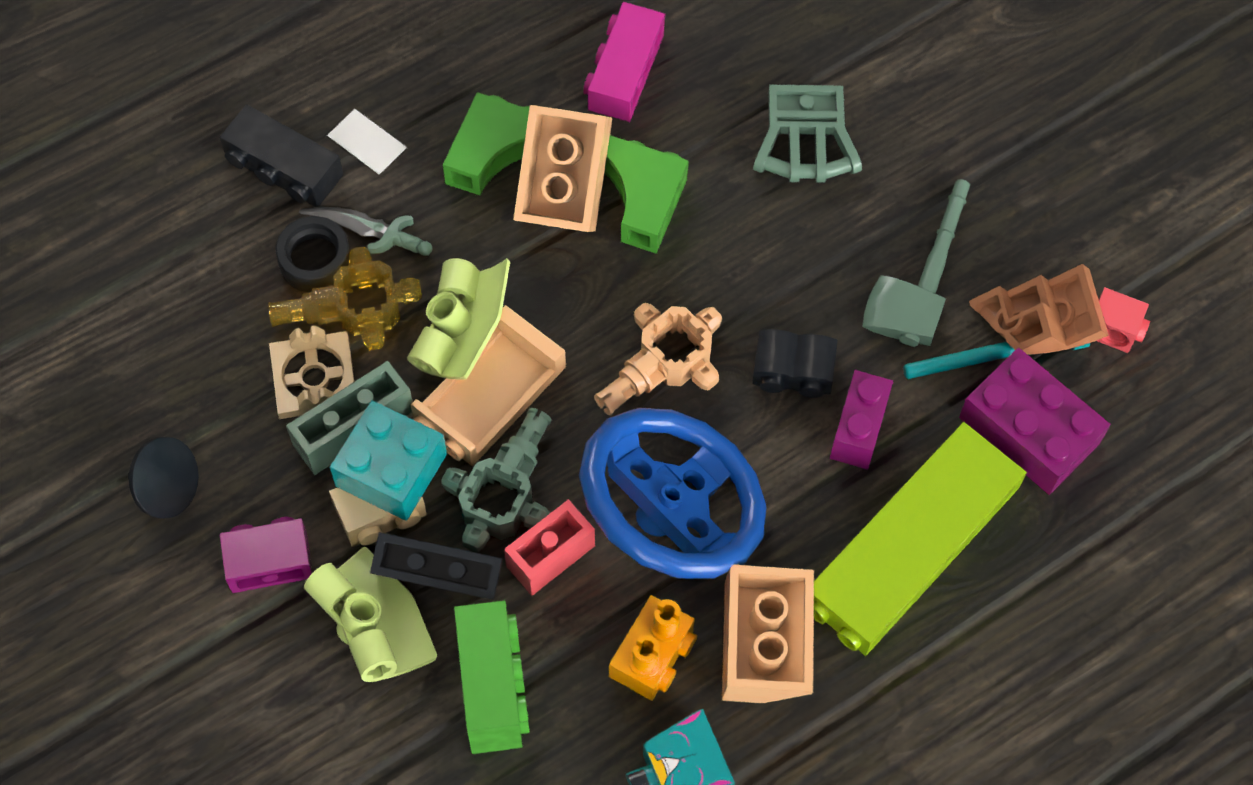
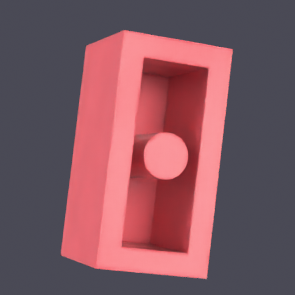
(550, 547)

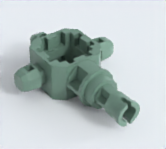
(512, 469)

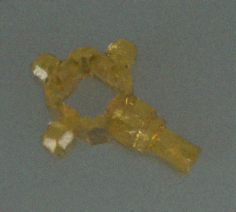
(331, 302)

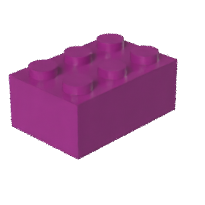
(1034, 420)

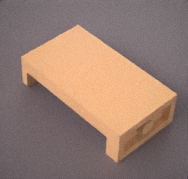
(501, 386)

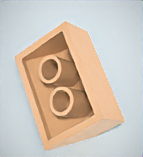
(767, 634)

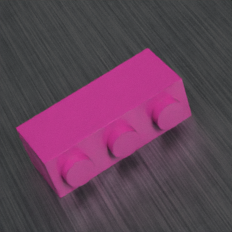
(624, 61)

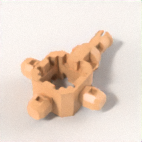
(649, 365)

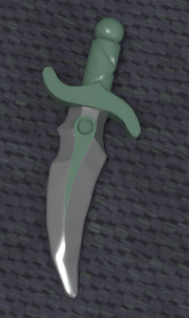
(366, 226)

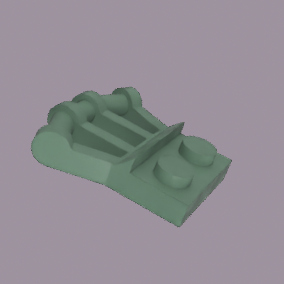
(807, 111)

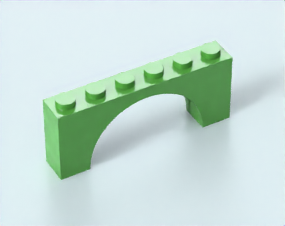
(645, 177)

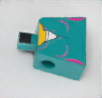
(683, 756)

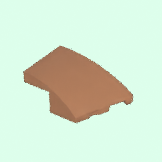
(1046, 313)

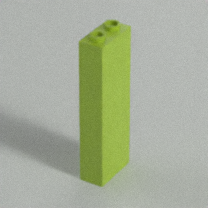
(914, 538)

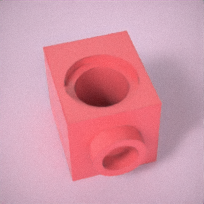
(1123, 319)

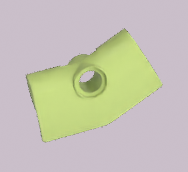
(461, 318)
(391, 628)

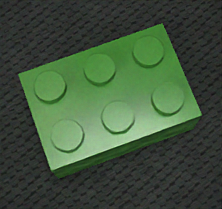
(491, 677)

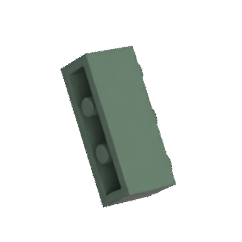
(326, 427)

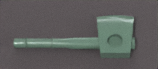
(909, 310)

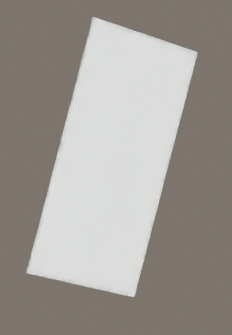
(367, 141)

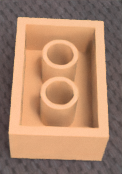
(562, 168)

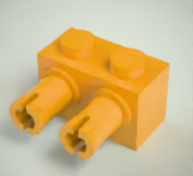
(653, 647)

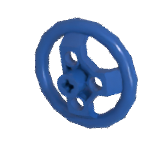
(665, 500)

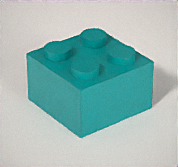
(389, 460)

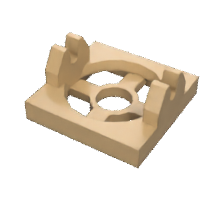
(311, 396)

